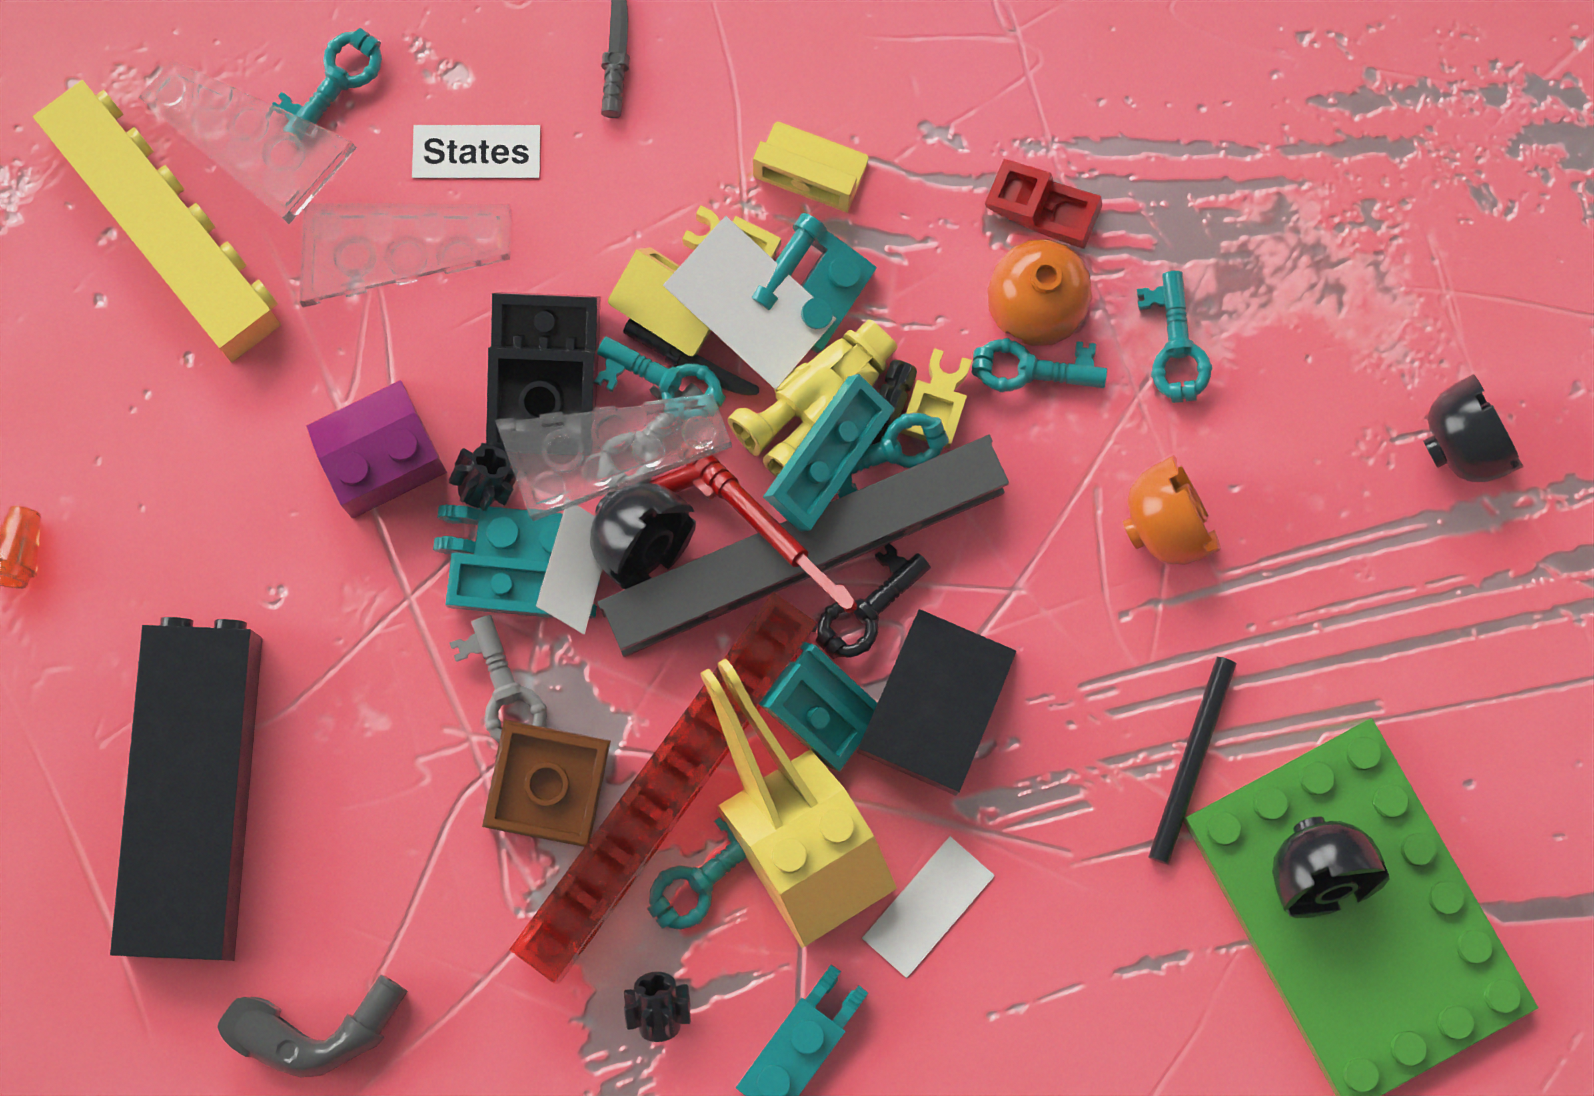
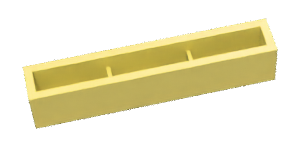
(158, 221)

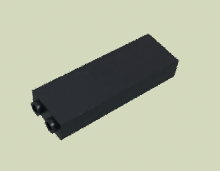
(187, 791)

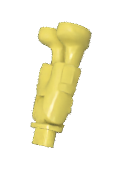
(810, 390)

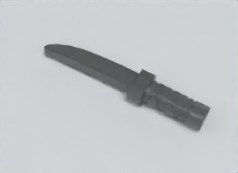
(615, 61)

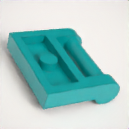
(832, 281)

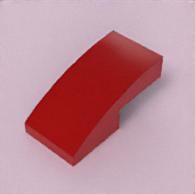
(1044, 206)

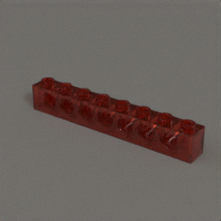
(657, 797)

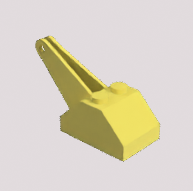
(797, 826)

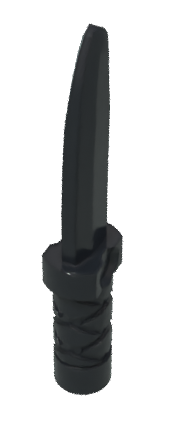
(676, 358)

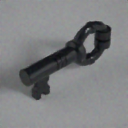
(903, 576)

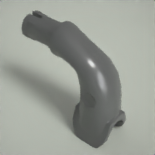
(257, 1031)

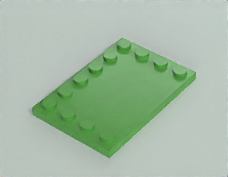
(1384, 978)

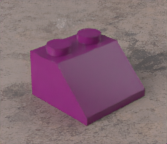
(375, 449)

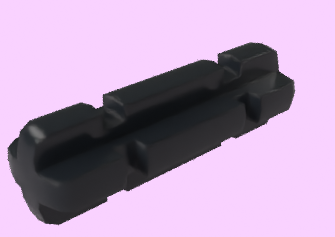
(899, 380)

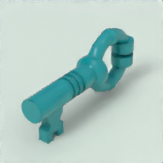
(336, 77)
(1179, 345)
(1031, 368)
(668, 380)
(890, 449)
(699, 879)

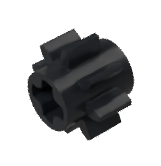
(483, 476)
(657, 1006)

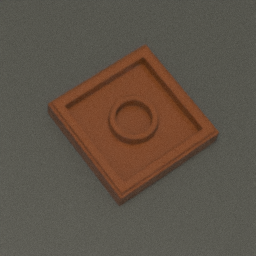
(546, 783)

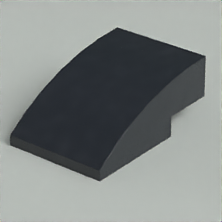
(541, 357)
(937, 702)

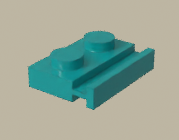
(820, 706)

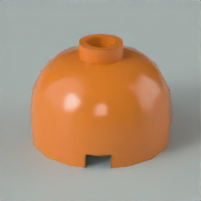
(1040, 292)
(1169, 516)

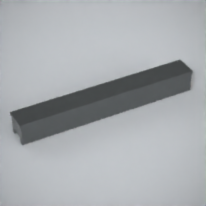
(843, 532)

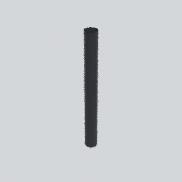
(1192, 760)

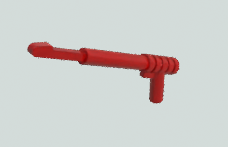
(715, 479)

